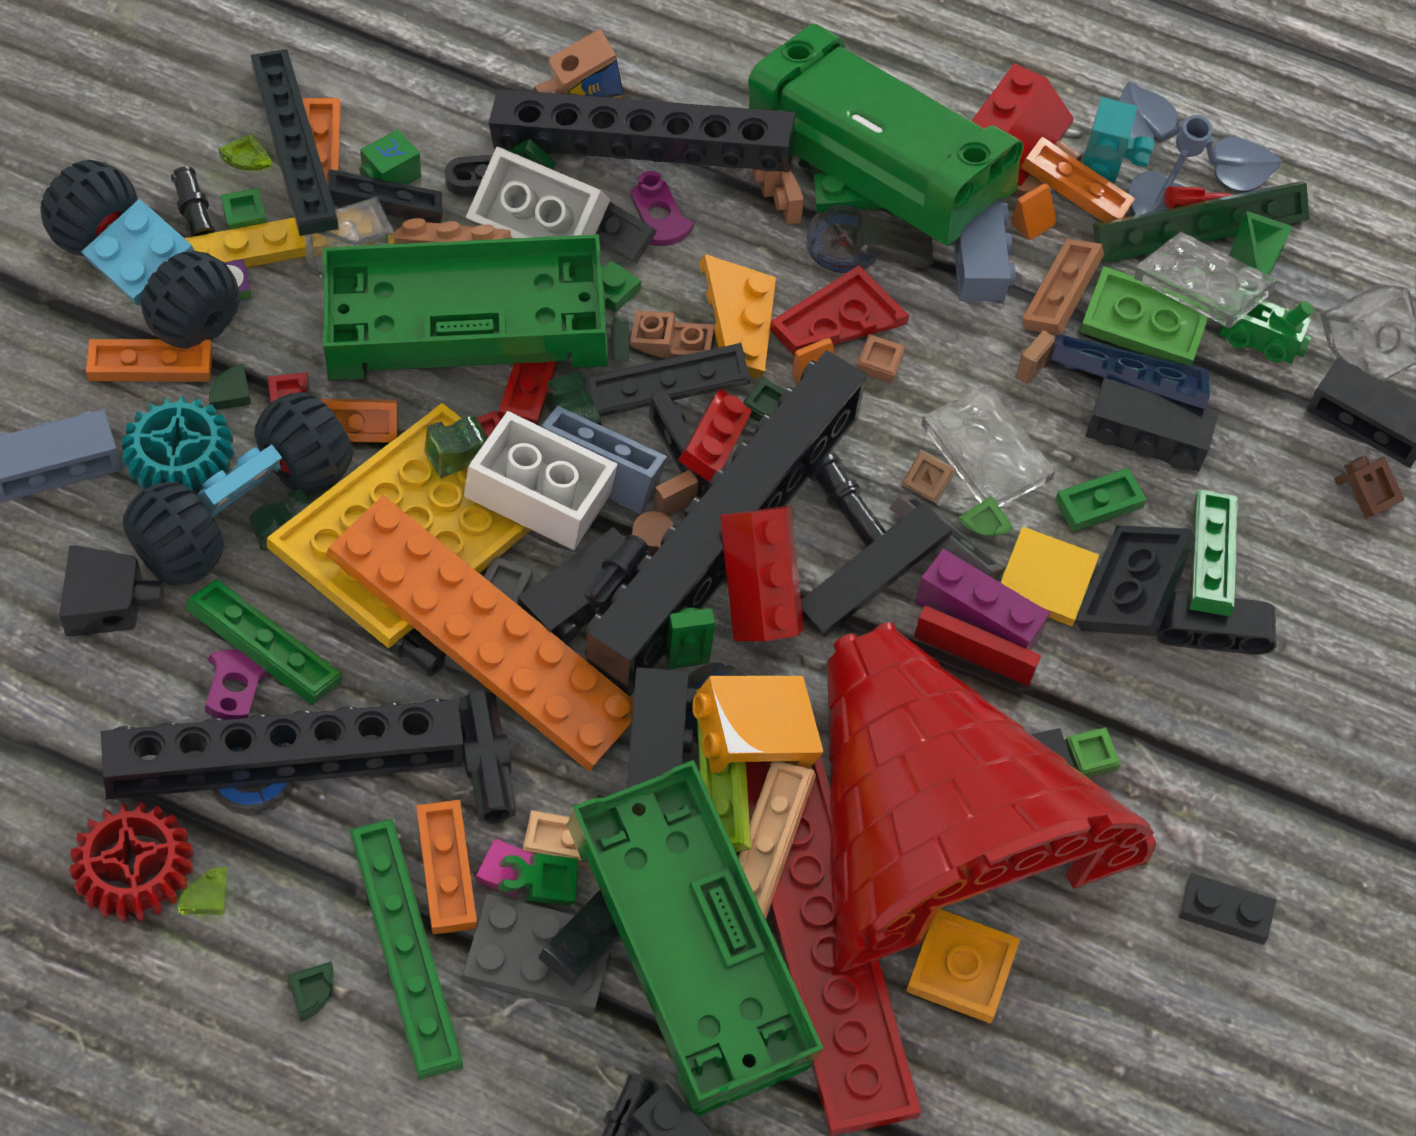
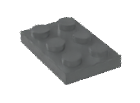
(508, 951)

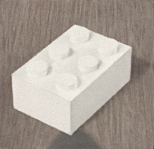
(535, 200)
(540, 480)

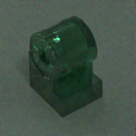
(572, 395)
(455, 443)
(272, 516)

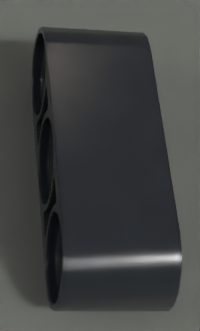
(1247, 631)

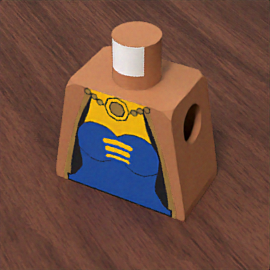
(585, 69)

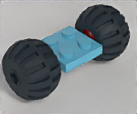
(180, 290)
(177, 529)

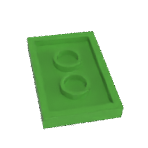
(1142, 319)

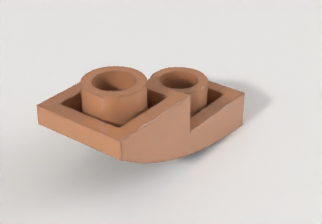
(785, 192)
(664, 337)

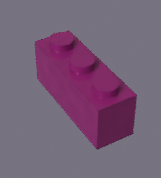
(980, 600)

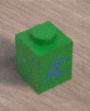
(391, 159)

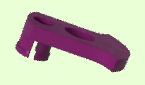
(655, 193)
(233, 665)

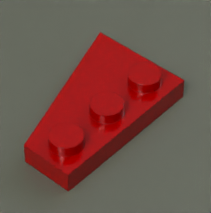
(840, 311)

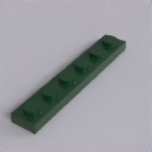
(1201, 220)

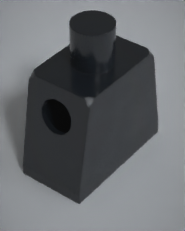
(104, 592)

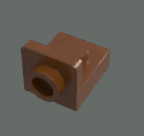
(1371, 484)

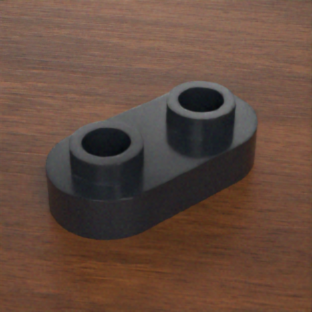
(468, 169)

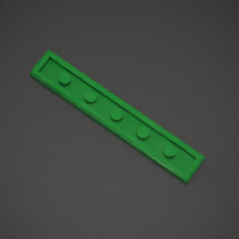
(406, 950)

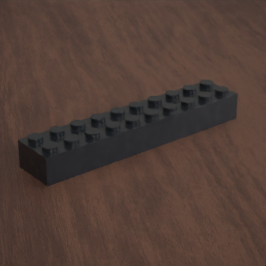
(691, 556)

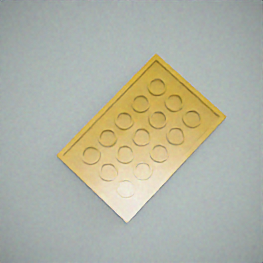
(410, 482)

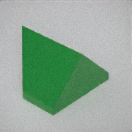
(1260, 242)

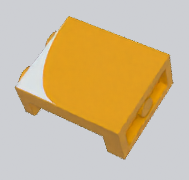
(756, 721)

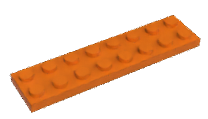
(484, 632)

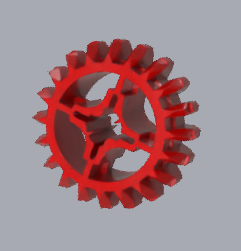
(95, 863)

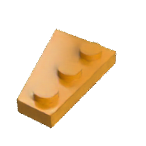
(741, 308)

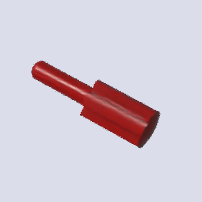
(1180, 195)

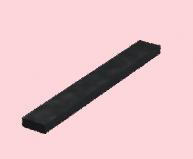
(294, 143)

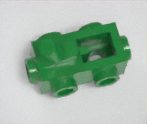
(1273, 331)

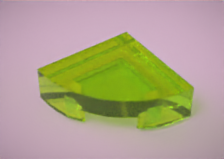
(245, 154)
(206, 894)

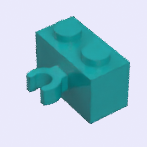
(1112, 142)

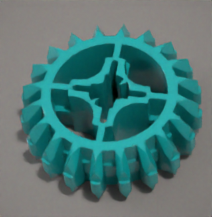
(159, 437)

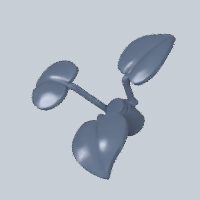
(1239, 162)

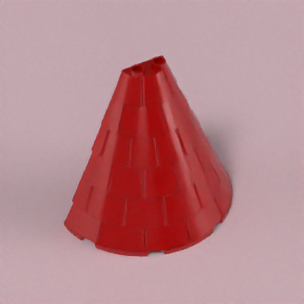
(946, 799)

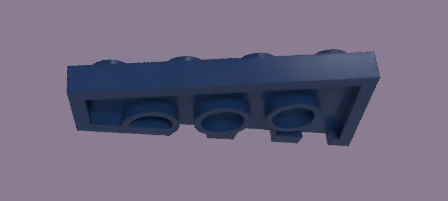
(1139, 370)

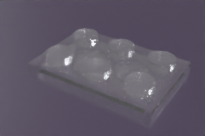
(1205, 279)
(987, 447)

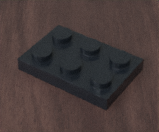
(1135, 580)

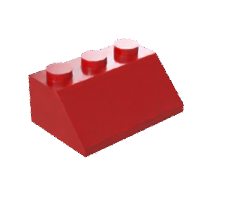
(1026, 109)
(762, 574)

